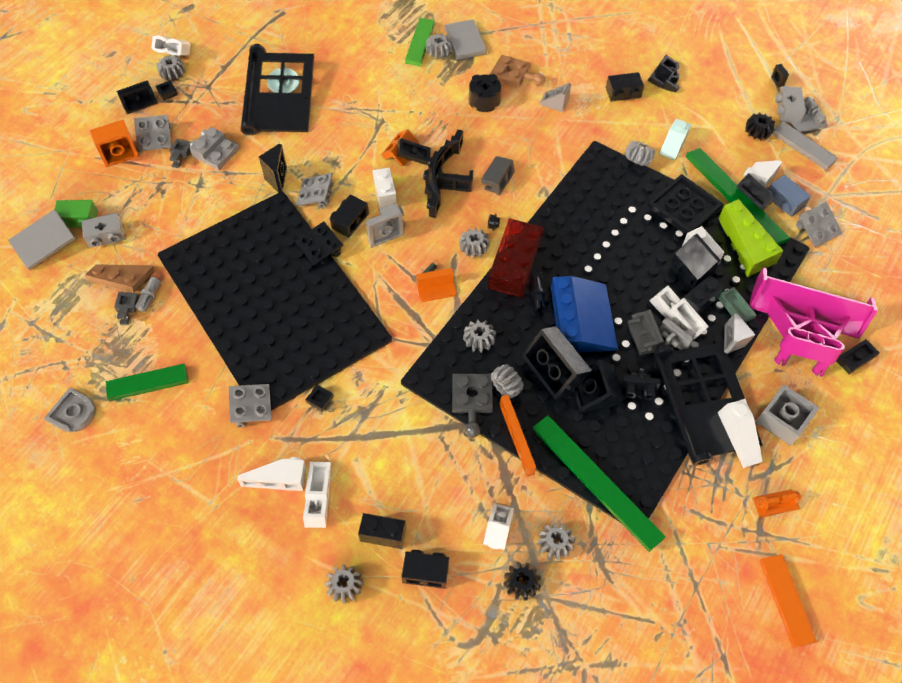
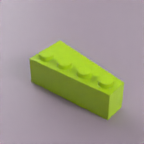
(749, 238)

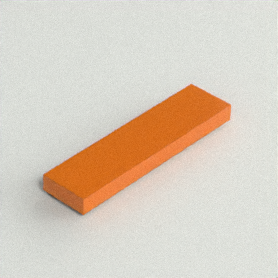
(517, 436)
(787, 601)

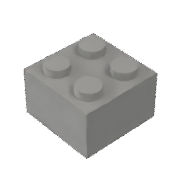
(787, 415)

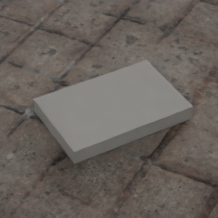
(465, 39)
(41, 239)

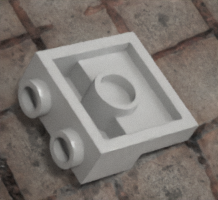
(213, 148)
(386, 226)

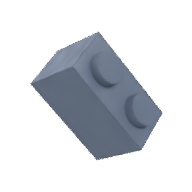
(790, 196)

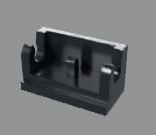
(137, 97)
(454, 181)

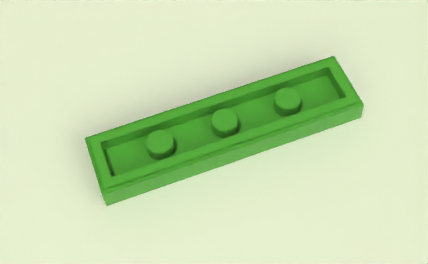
(418, 43)

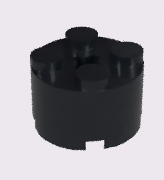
(484, 92)

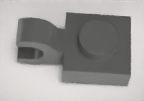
(179, 150)
(124, 304)

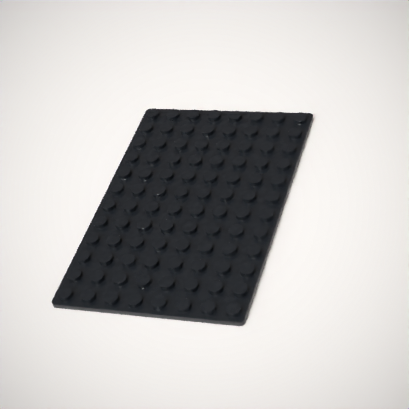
(268, 304)

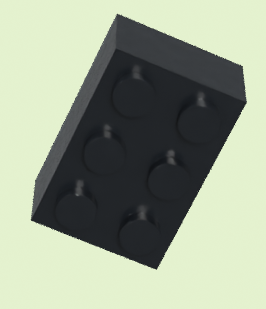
(556, 362)

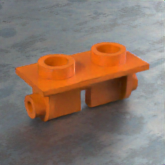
(777, 502)

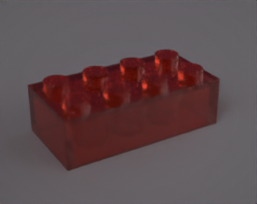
(515, 257)

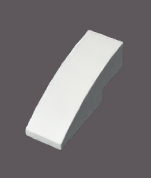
(671, 306)
(317, 495)

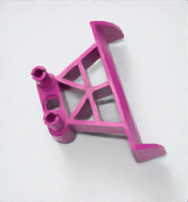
(810, 319)

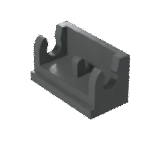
(498, 174)
(645, 332)

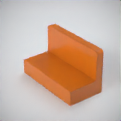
(391, 150)
(436, 285)

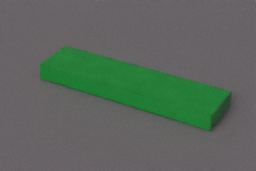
(146, 382)

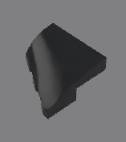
(666, 74)

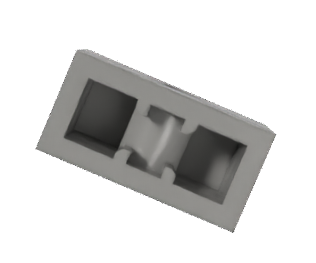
(790, 104)
(103, 230)

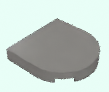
(71, 412)

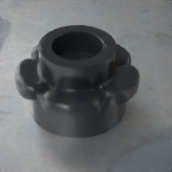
(493, 221)

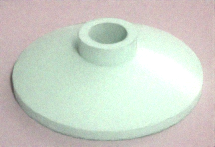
(288, 85)

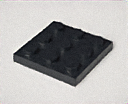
(684, 204)

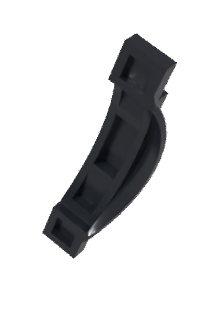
(438, 159)

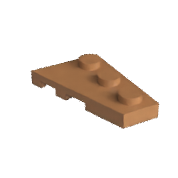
(120, 276)

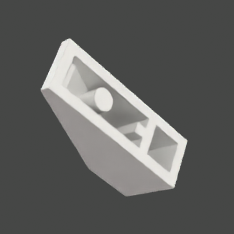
(742, 432)
(281, 474)

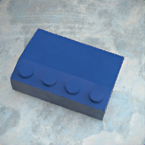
(583, 314)

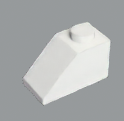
(764, 170)
(498, 526)

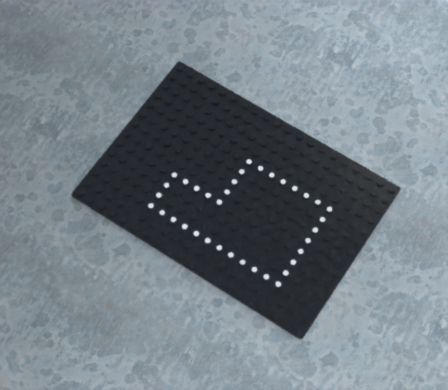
(608, 235)

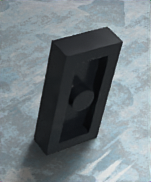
(413, 151)
(857, 356)

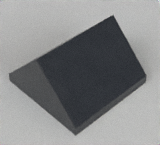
(274, 167)

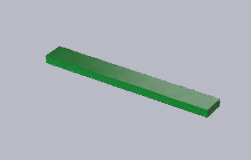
(728, 189)
(599, 484)

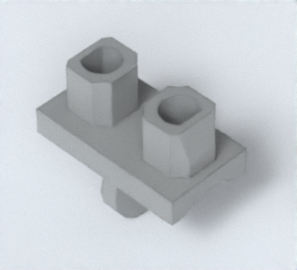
(675, 335)

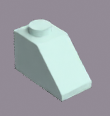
(675, 139)

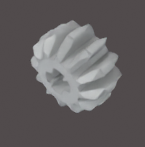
(439, 46)
(171, 67)
(639, 153)
(474, 242)
(479, 335)
(507, 381)
(564, 544)
(350, 578)

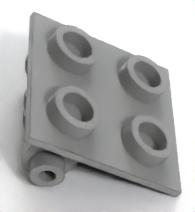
(812, 118)
(152, 132)
(316, 190)
(819, 224)
(249, 404)

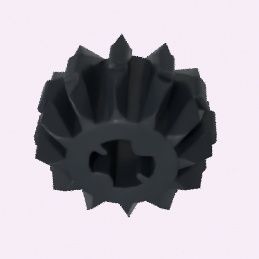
(760, 126)
(517, 587)

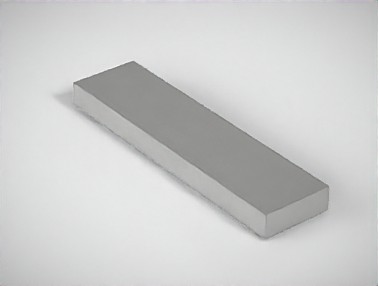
(804, 145)

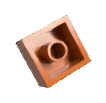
(114, 143)

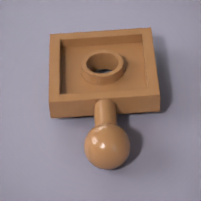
(518, 72)

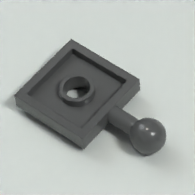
(478, 404)

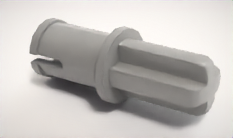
(147, 294)

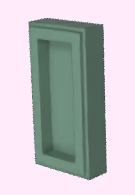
(736, 304)

